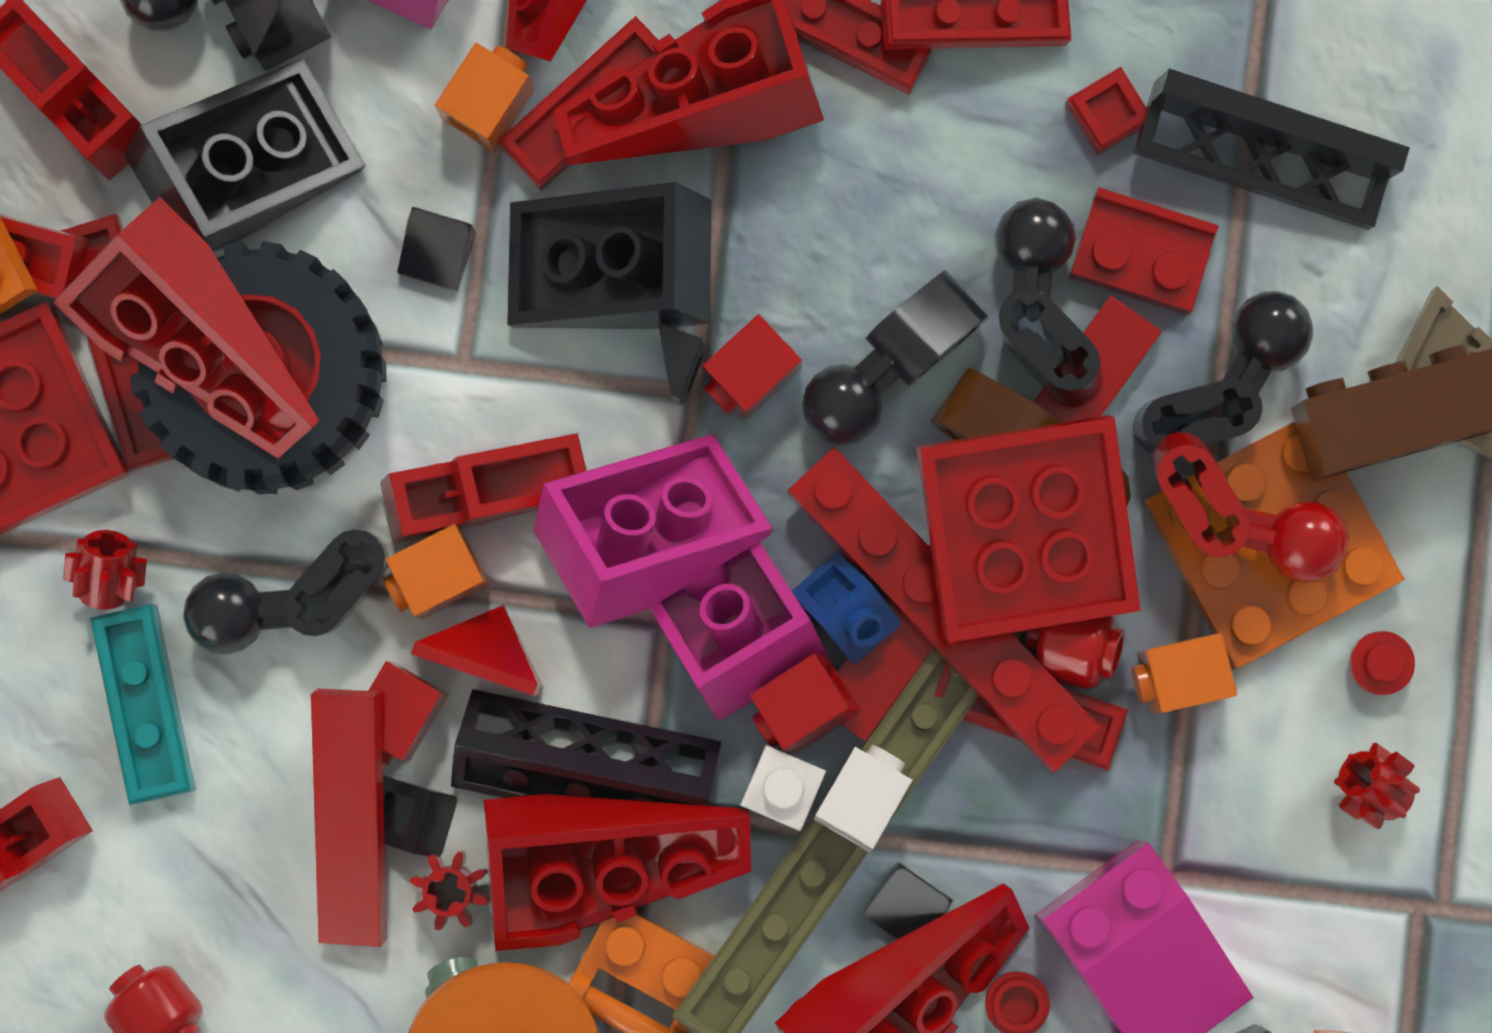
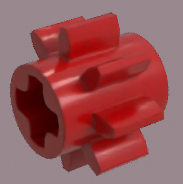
(104, 569)
(1376, 785)
(434, 899)

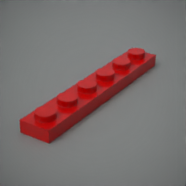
(903, 572)

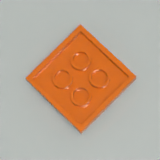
(1244, 591)

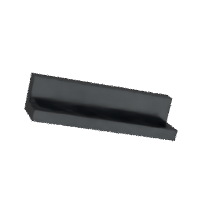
(1275, 126)
(525, 765)

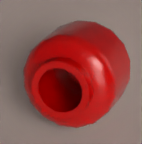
(1079, 651)
(152, 1003)

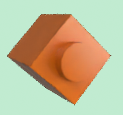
(486, 94)
(434, 573)
(1184, 674)

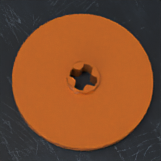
(504, 1000)

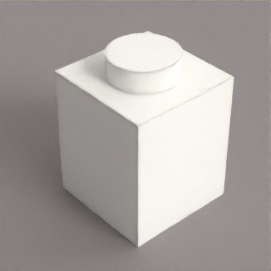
(783, 788)
(864, 796)

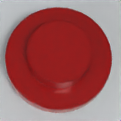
(1382, 663)
(1017, 1003)

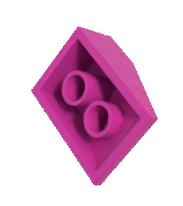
(646, 527)
(737, 629)
(1144, 947)

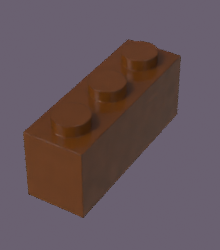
(1395, 412)

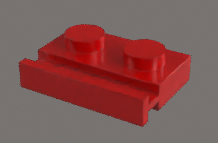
(1143, 251)

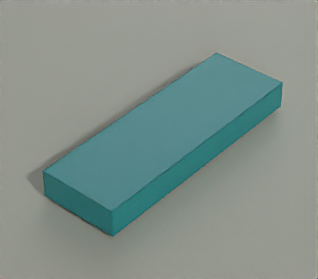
(142, 704)

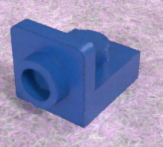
(846, 607)

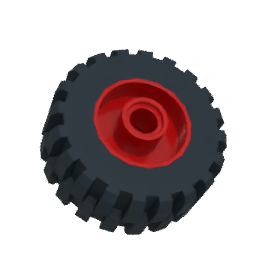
(326, 347)

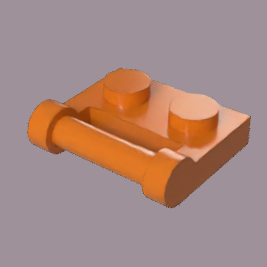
(646, 959)

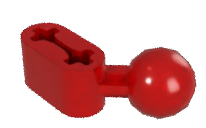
(1301, 540)

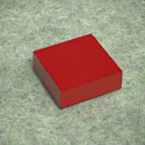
(1107, 110)

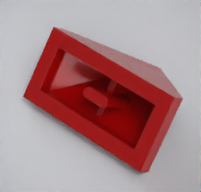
(484, 648)

